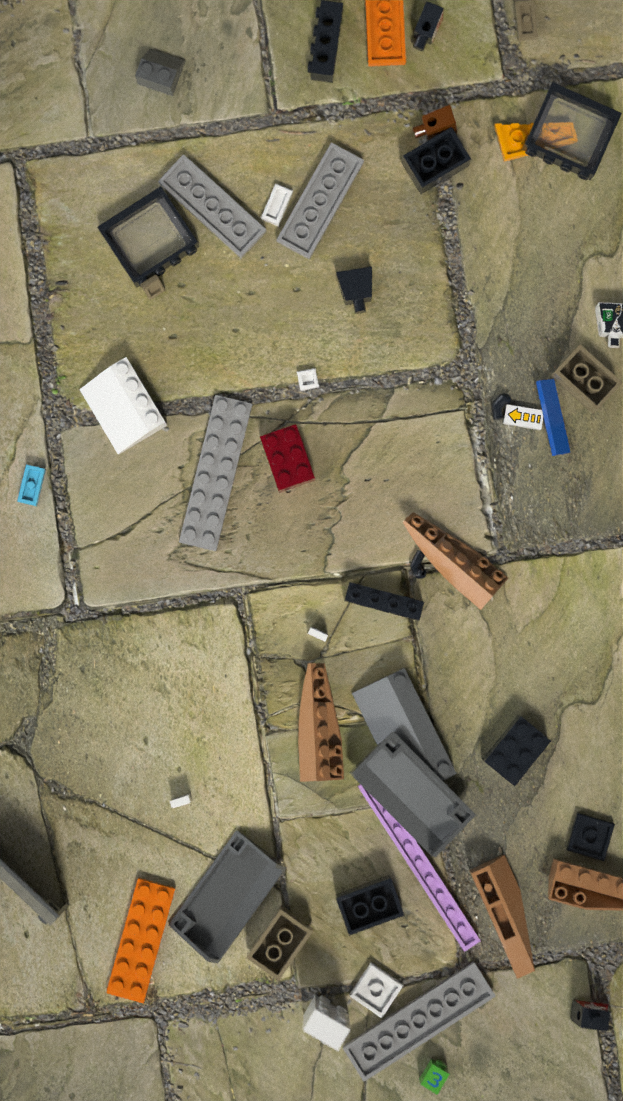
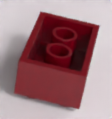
(287, 458)

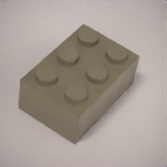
(586, 379)
(279, 942)

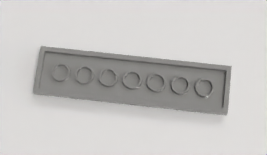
(215, 473)
(418, 1021)

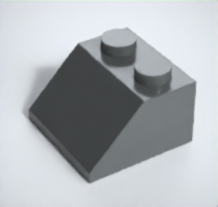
(159, 71)

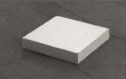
(376, 990)

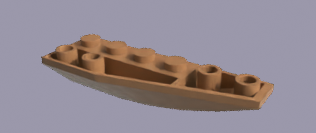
(456, 561)
(318, 729)
(584, 887)
(506, 910)

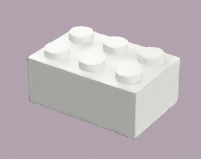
(326, 1022)

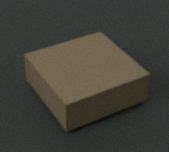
(152, 287)

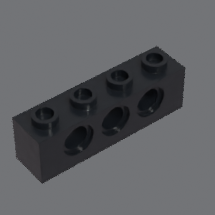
(331, 12)
(384, 601)

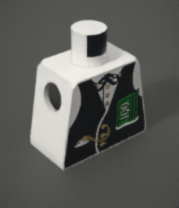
(610, 322)

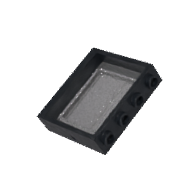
(571, 131)
(149, 237)

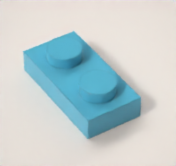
(31, 485)

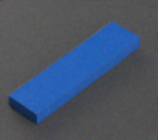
(553, 417)

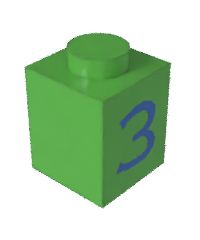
(434, 1075)

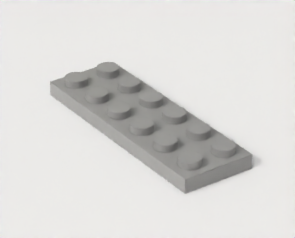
(320, 201)
(212, 206)

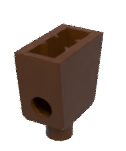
(436, 123)

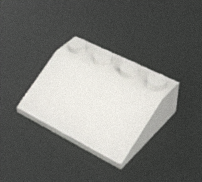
(122, 406)

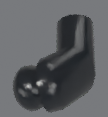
(498, 404)
(416, 565)

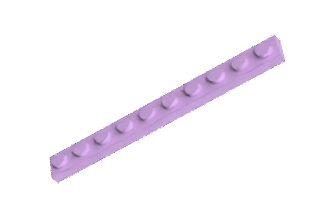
(426, 876)

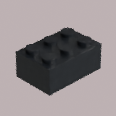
(436, 160)
(516, 750)
(369, 905)

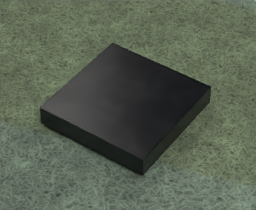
(590, 836)

